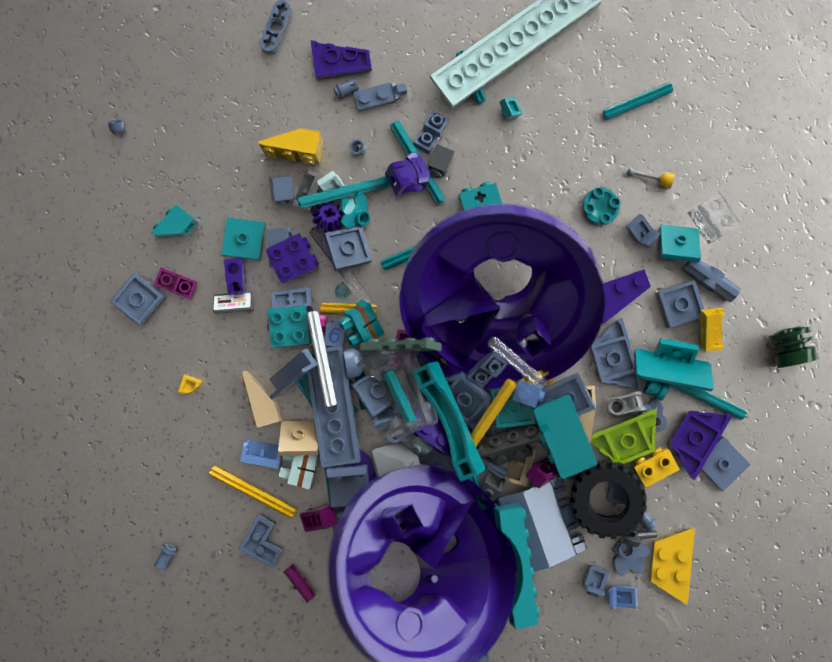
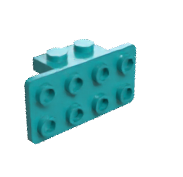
(674, 364)
(564, 436)

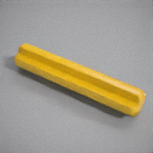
(339, 308)

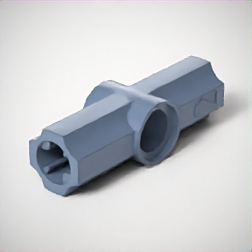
(713, 279)

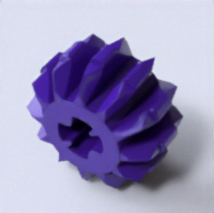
(327, 223)

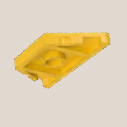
(672, 563)

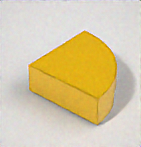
(189, 384)

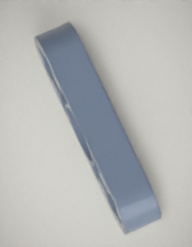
(272, 19)

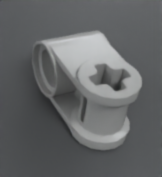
(628, 405)

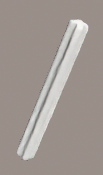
(321, 359)

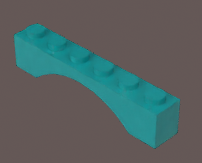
(463, 450)
(510, 522)

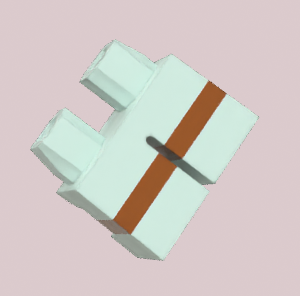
(299, 476)

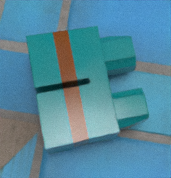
(362, 322)

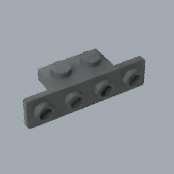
(510, 444)

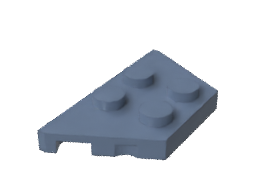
(616, 344)
(470, 398)

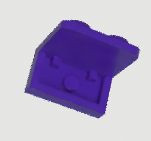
(292, 258)

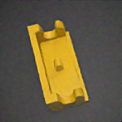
(711, 329)

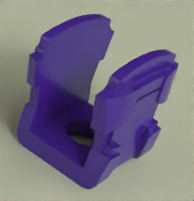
(408, 174)

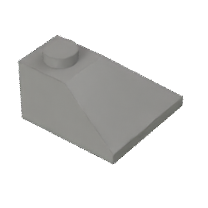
(392, 457)

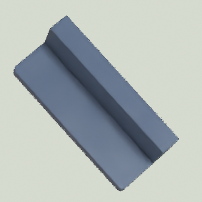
(292, 372)

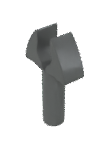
(639, 535)

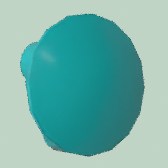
(601, 206)

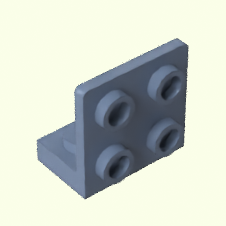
(346, 483)

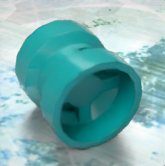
(657, 389)

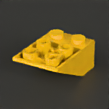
(293, 145)

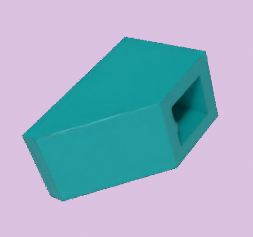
(175, 224)

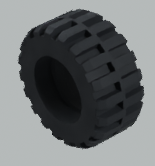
(604, 525)

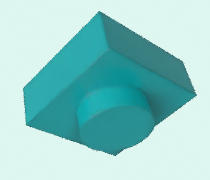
(510, 108)

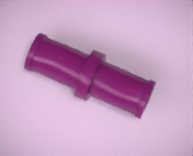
(299, 583)

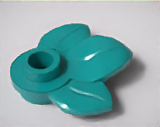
(355, 211)

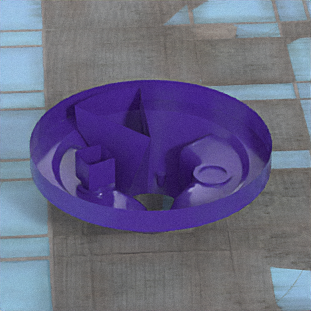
(558, 304)
(460, 593)

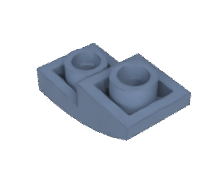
(431, 132)
(486, 368)

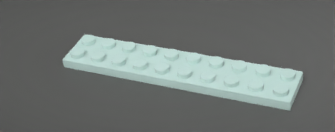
(507, 46)

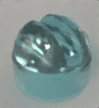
(342, 290)

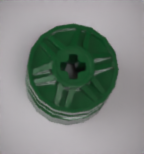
(794, 347)

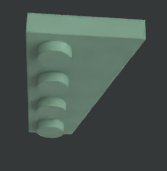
(408, 344)

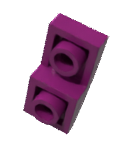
(175, 283)

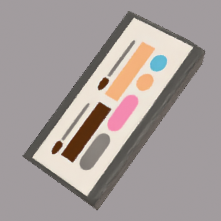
(232, 303)

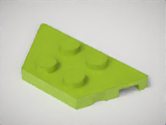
(628, 438)

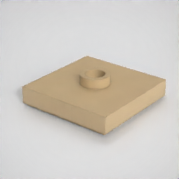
(298, 438)

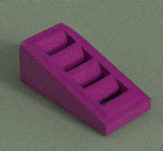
(542, 473)
(320, 519)

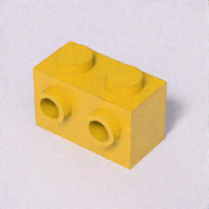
(655, 466)

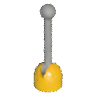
(665, 179)

